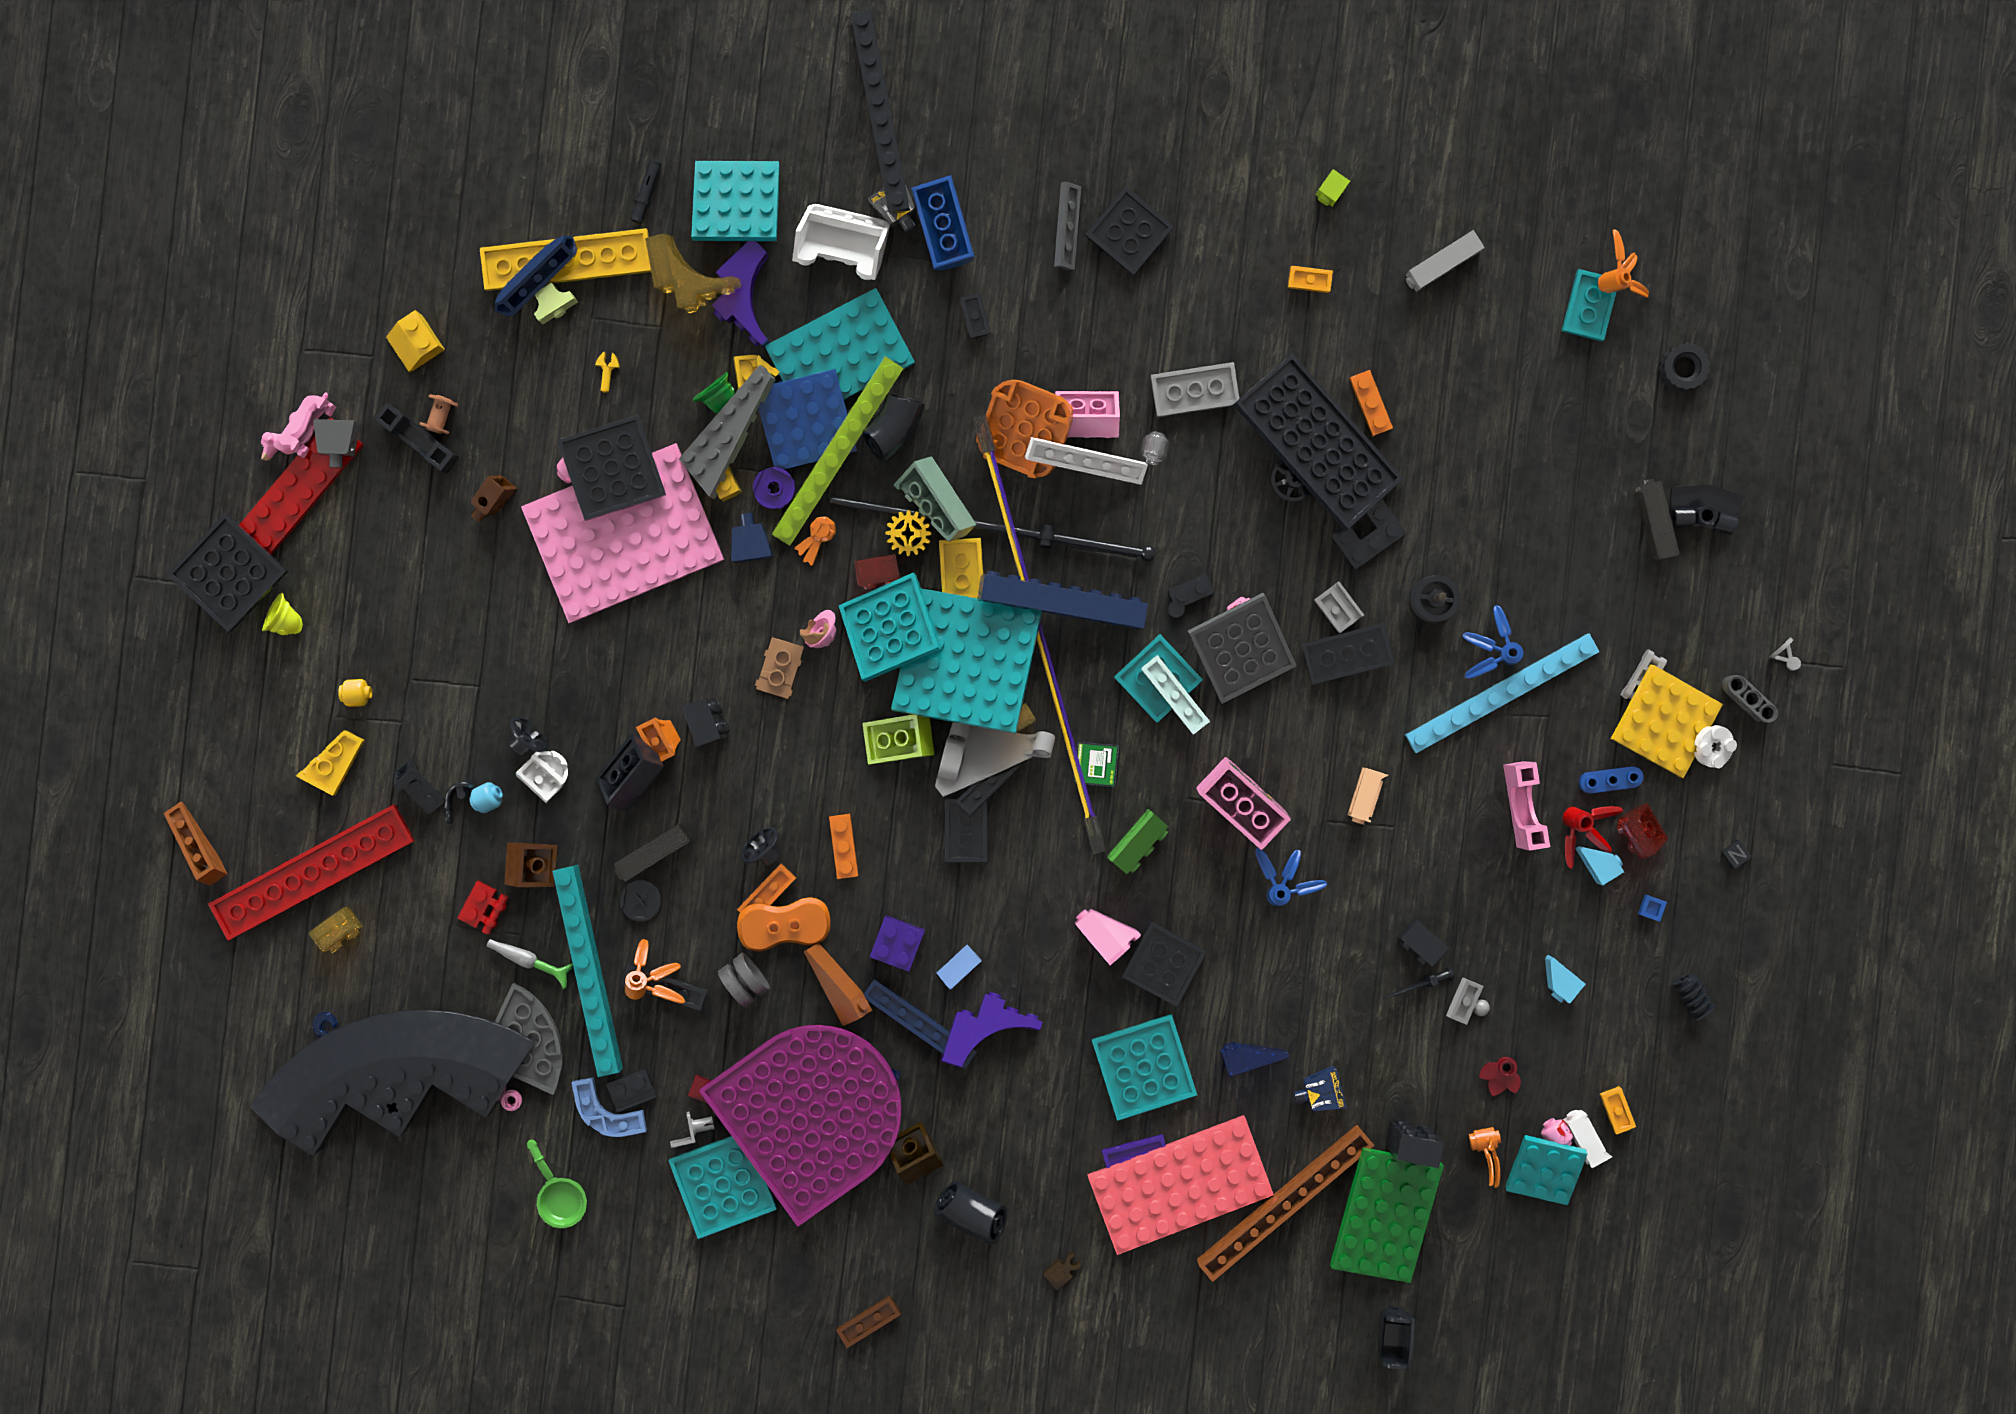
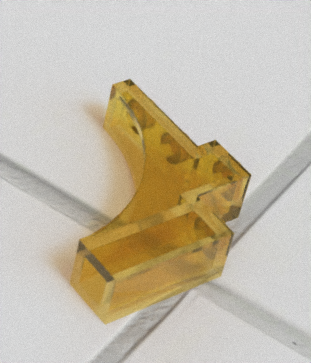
(673, 274)

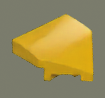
(747, 365)

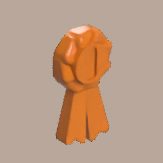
(821, 530)

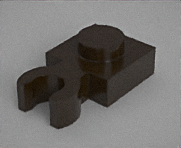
(1060, 1272)

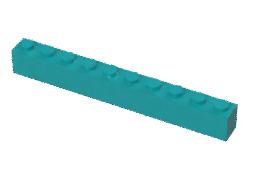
(588, 970)

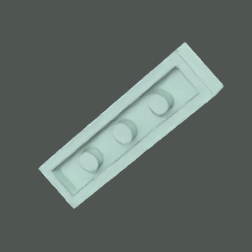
(1175, 695)

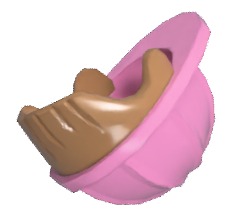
(820, 630)

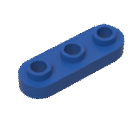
(1602, 777)

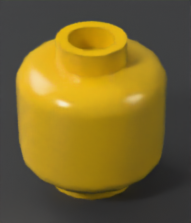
(355, 693)

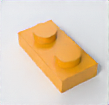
(1310, 279)
(1617, 1110)

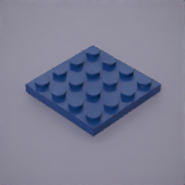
(802, 418)

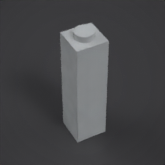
(1444, 261)

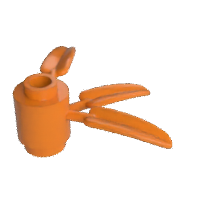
(1620, 277)
(636, 981)
(1487, 1140)

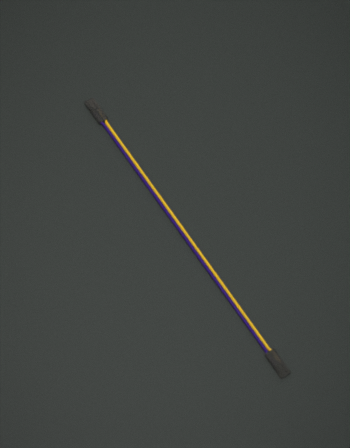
(1091, 823)

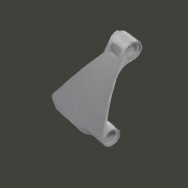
(980, 752)

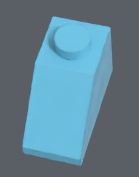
(1600, 864)
(1562, 981)

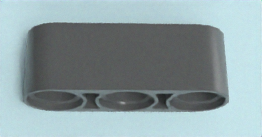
(1759, 701)

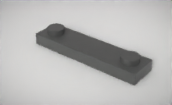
(1067, 226)

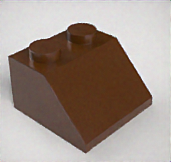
(530, 864)

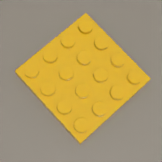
(1665, 720)

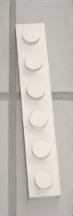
(1085, 460)

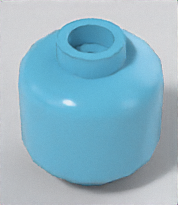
(486, 797)

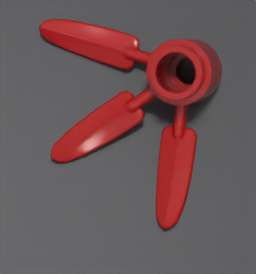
(1583, 821)

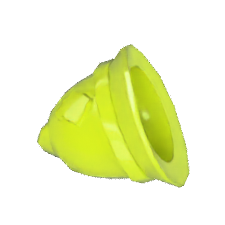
(282, 618)

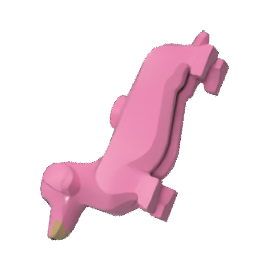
(299, 428)

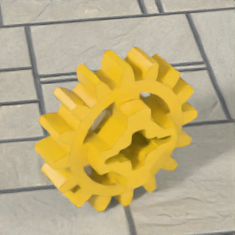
(908, 546)

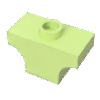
(552, 303)

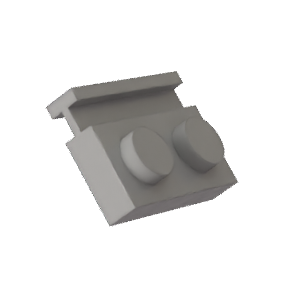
(1338, 607)

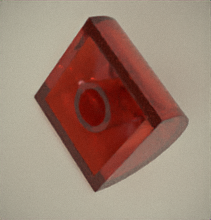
(1642, 831)

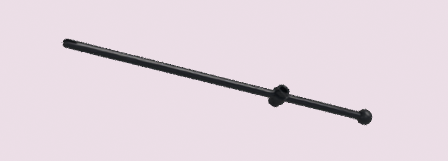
(1045, 536)

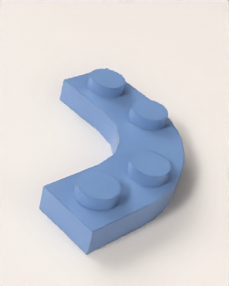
(601, 1120)

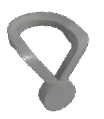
(1792, 663)

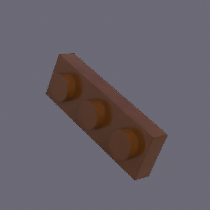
(868, 1321)

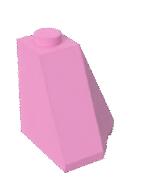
(1106, 934)

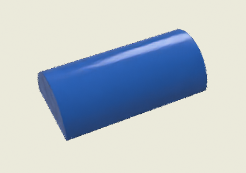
(943, 223)

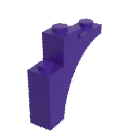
(739, 305)
(970, 1030)

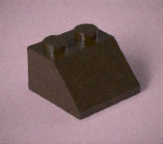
(915, 1154)

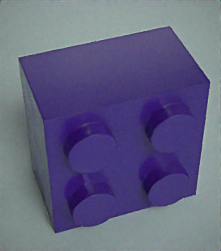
(897, 943)

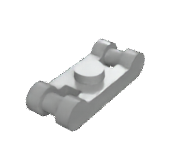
(1639, 673)

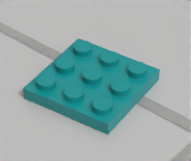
(1143, 690)
(1546, 1170)

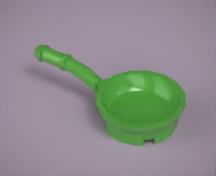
(560, 1199)

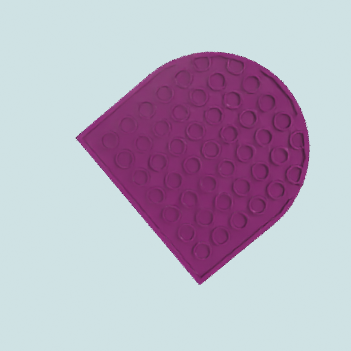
(810, 1113)

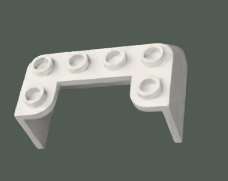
(841, 237)

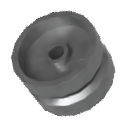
(743, 980)

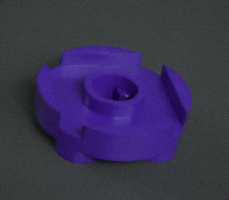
(762, 490)

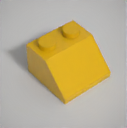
(414, 341)

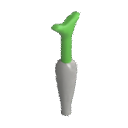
(528, 960)

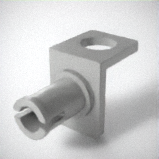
(695, 1127)

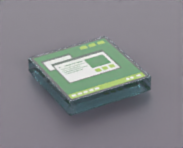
(1098, 763)

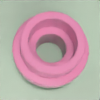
(505, 1100)

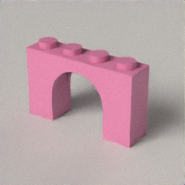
(1527, 829)

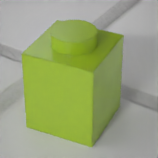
(1332, 188)

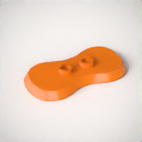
(767, 926)

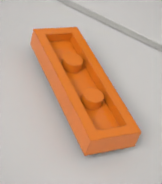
(1370, 403)
(843, 846)
(770, 888)

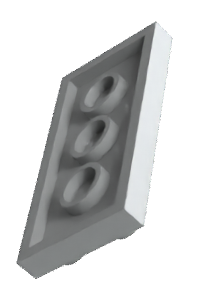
(1194, 389)

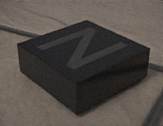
(1736, 854)

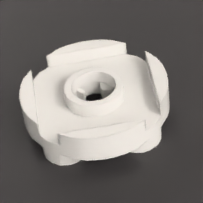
(1723, 750)

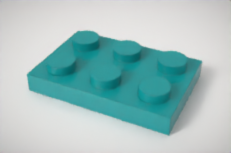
(1588, 307)

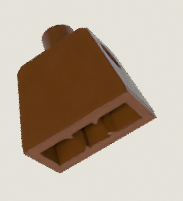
(491, 496)

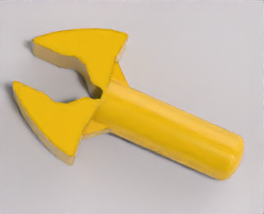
(606, 376)

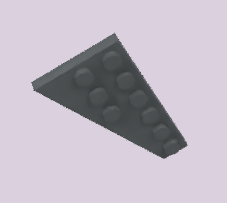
(725, 434)

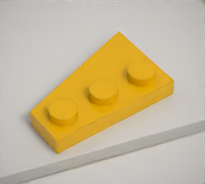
(333, 763)

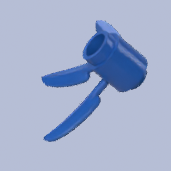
(1489, 644)
(1287, 874)

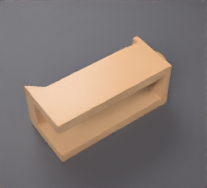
(1365, 795)

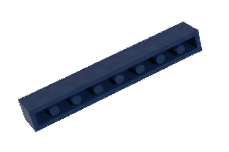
(1062, 601)

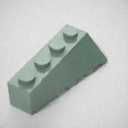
(936, 499)

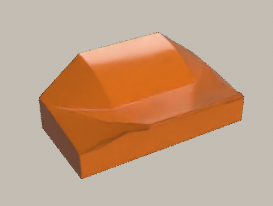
(660, 737)

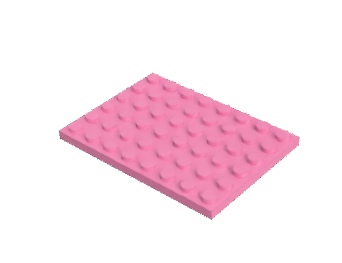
(627, 550)

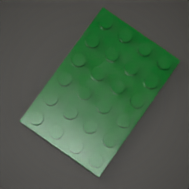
(1385, 1216)

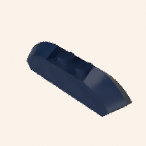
(535, 275)

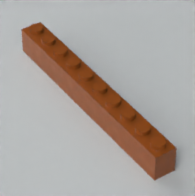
(1284, 1203)

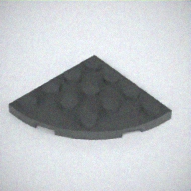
(530, 1017)

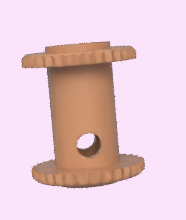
(438, 416)

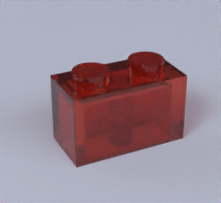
(876, 571)

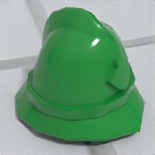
(716, 394)

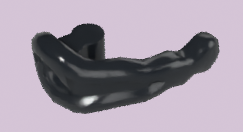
(462, 792)

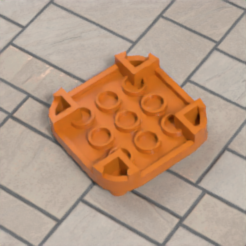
(1024, 412)

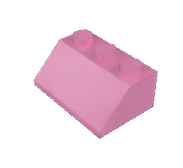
(1093, 413)

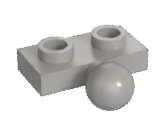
(1467, 1001)

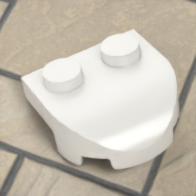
(544, 774)

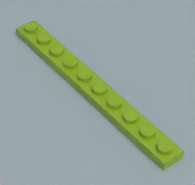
(837, 450)

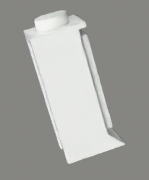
(1586, 1137)

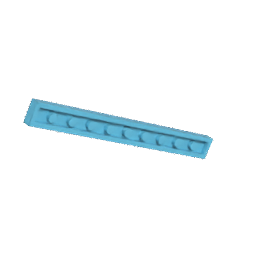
(1502, 693)

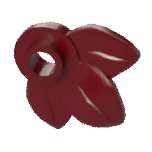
(1501, 1079)

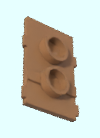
(780, 668)

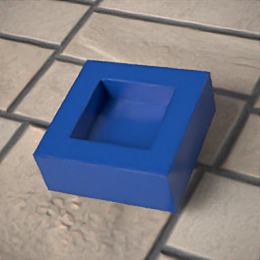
(1652, 907)

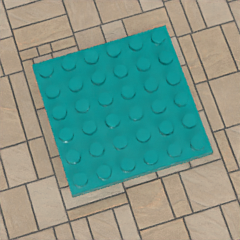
(980, 666)

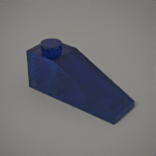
(1245, 1057)

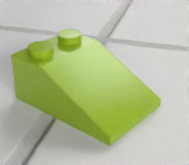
(898, 739)

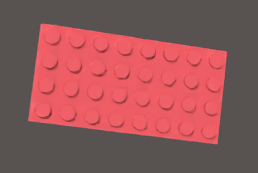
(1180, 1184)

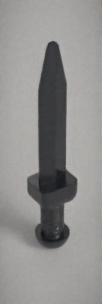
(1431, 980)

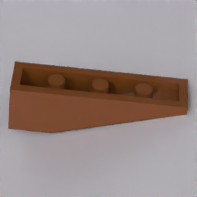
(195, 846)
(840, 989)

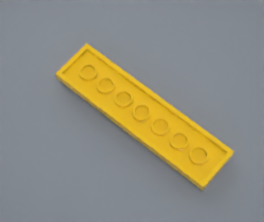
(595, 258)

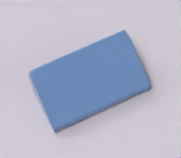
(958, 966)

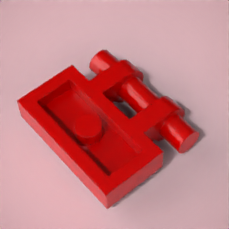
(478, 903)

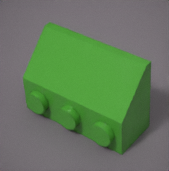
(1138, 842)

